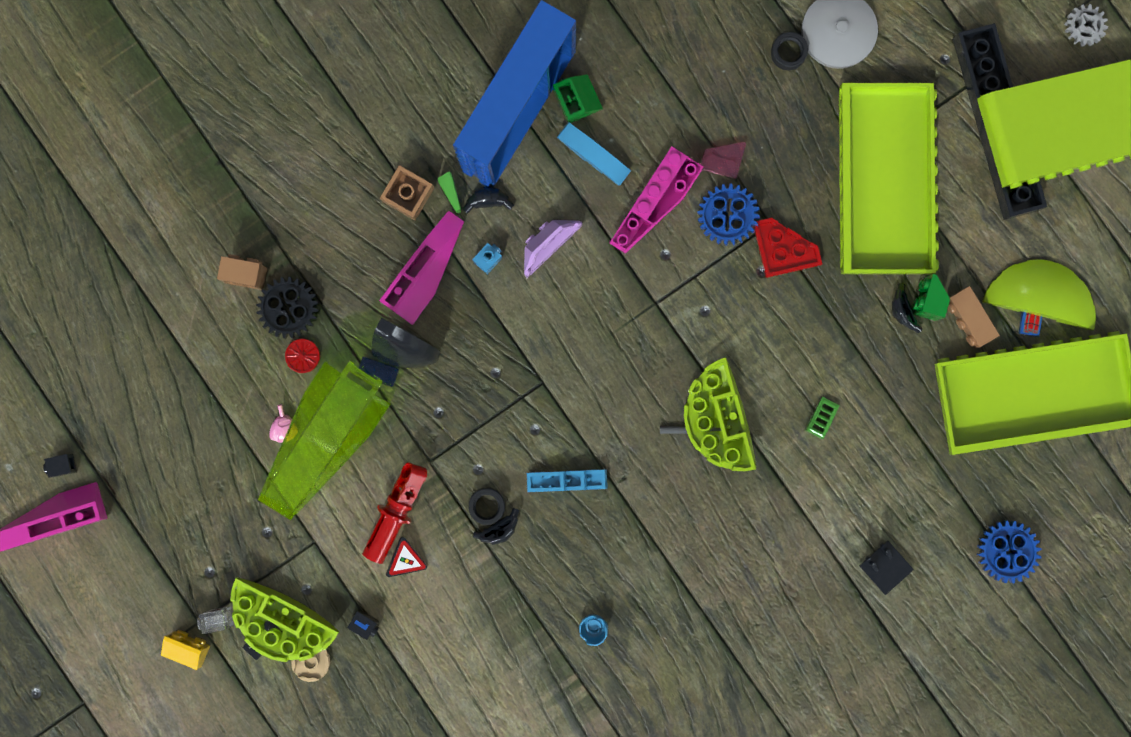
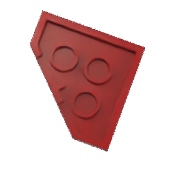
(784, 249)

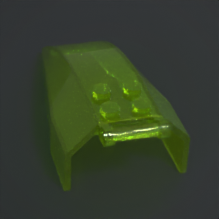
(324, 433)

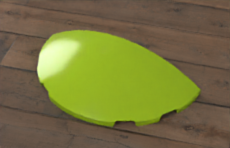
(1045, 291)
(717, 403)
(303, 629)

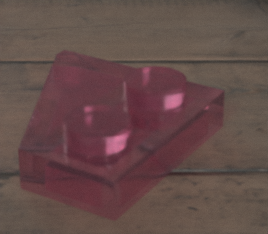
(724, 159)

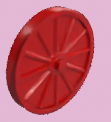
(302, 356)

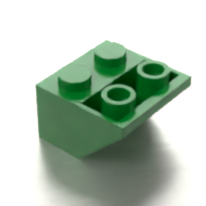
(577, 97)
(932, 299)

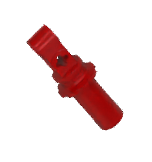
(395, 512)

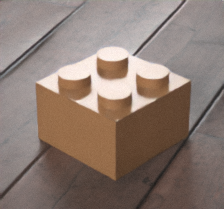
(407, 192)
(242, 273)

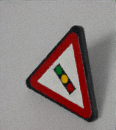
(405, 560)

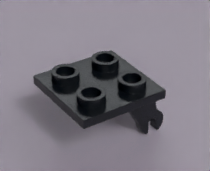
(886, 567)

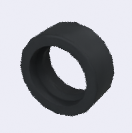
(792, 36)
(472, 506)

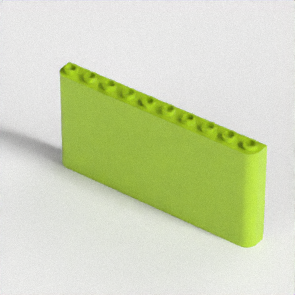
(1059, 124)
(888, 178)
(1036, 393)

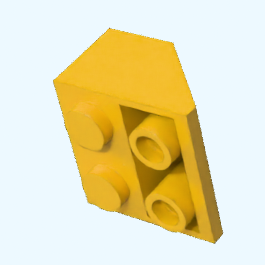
(185, 649)

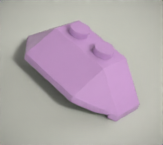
(547, 242)

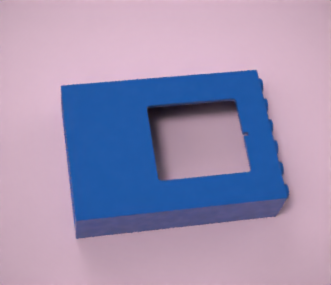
(516, 94)

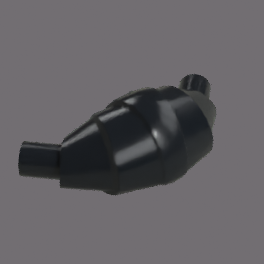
(486, 198)
(902, 310)
(500, 531)

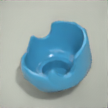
(593, 629)

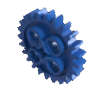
(745, 215)
(1026, 549)

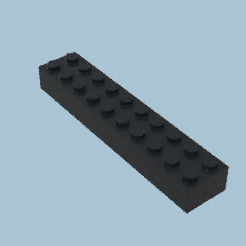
(985, 72)

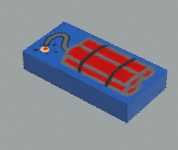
(1030, 324)

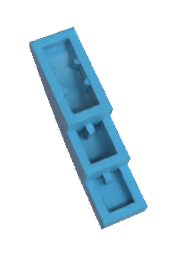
(593, 153)
(567, 480)

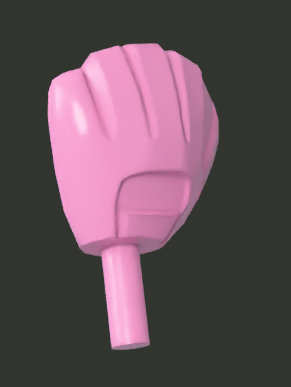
(280, 426)

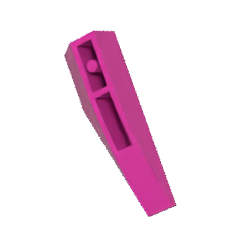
(659, 197)
(424, 270)
(57, 515)

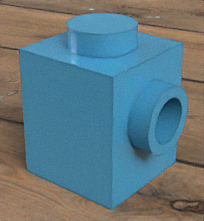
(488, 258)

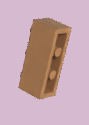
(972, 318)

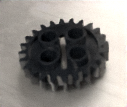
(302, 300)

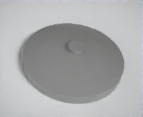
(839, 32)

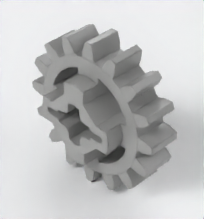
(1094, 21)

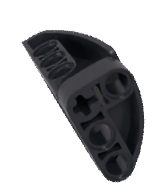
(401, 348)

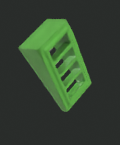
(447, 184)
(821, 434)

